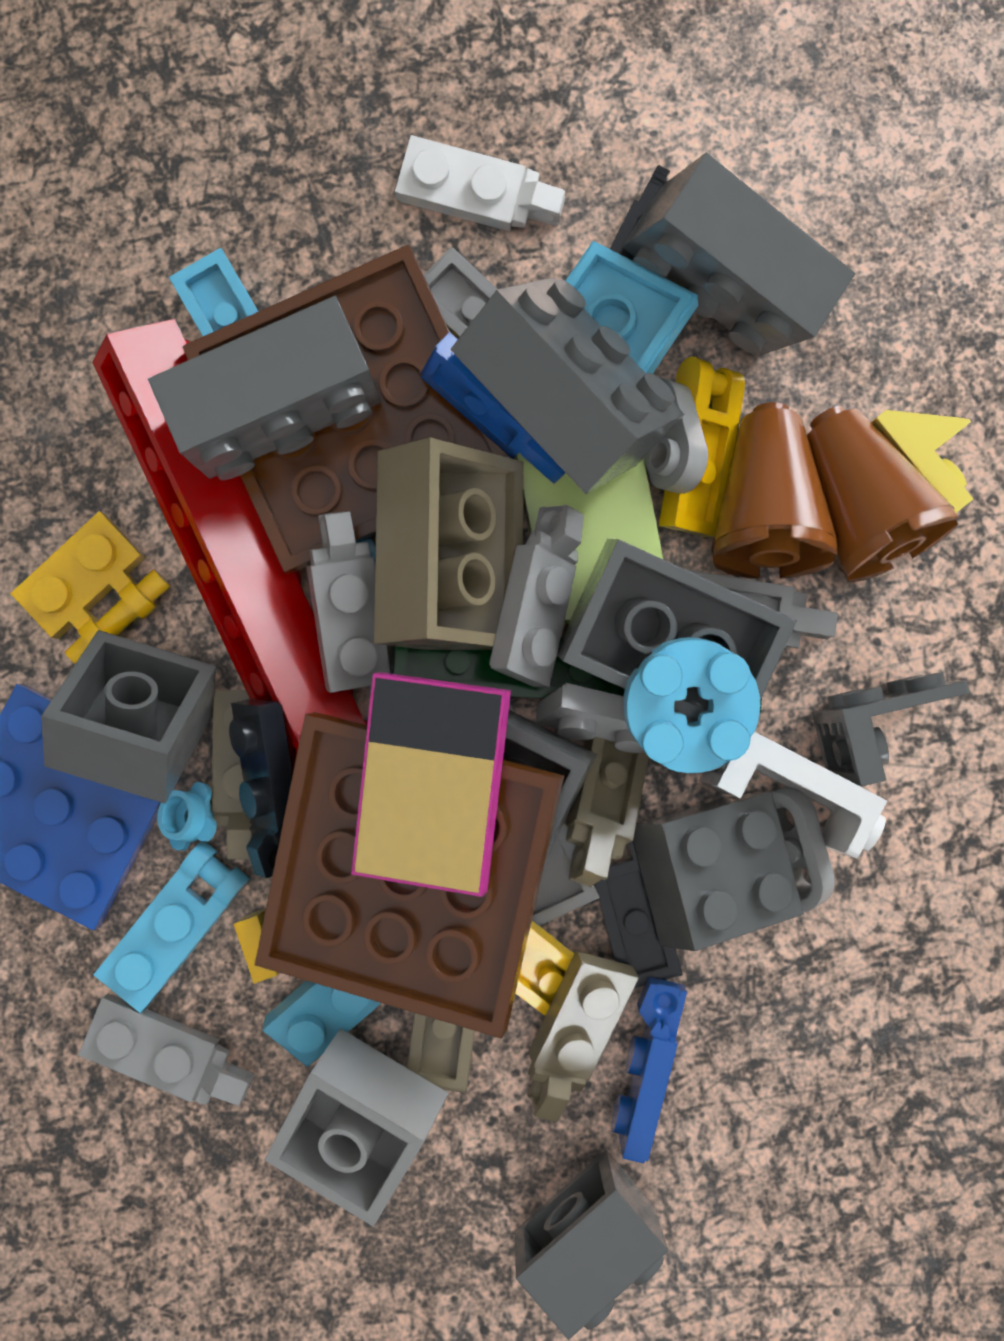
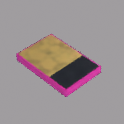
(430, 783)

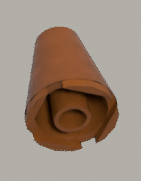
(874, 495)
(773, 500)

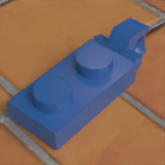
(474, 401)
(650, 1063)

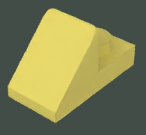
(917, 439)

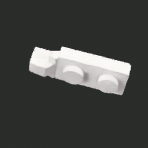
(475, 186)

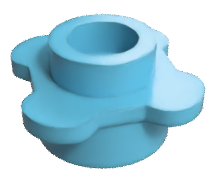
(187, 816)

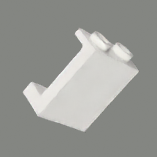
(854, 812)

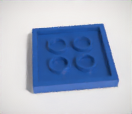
(60, 833)

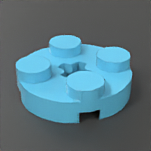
(719, 733)

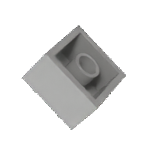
(356, 1127)

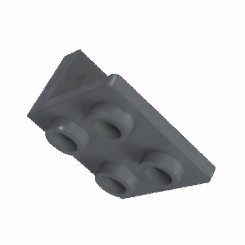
(846, 729)

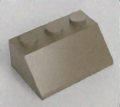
(444, 544)

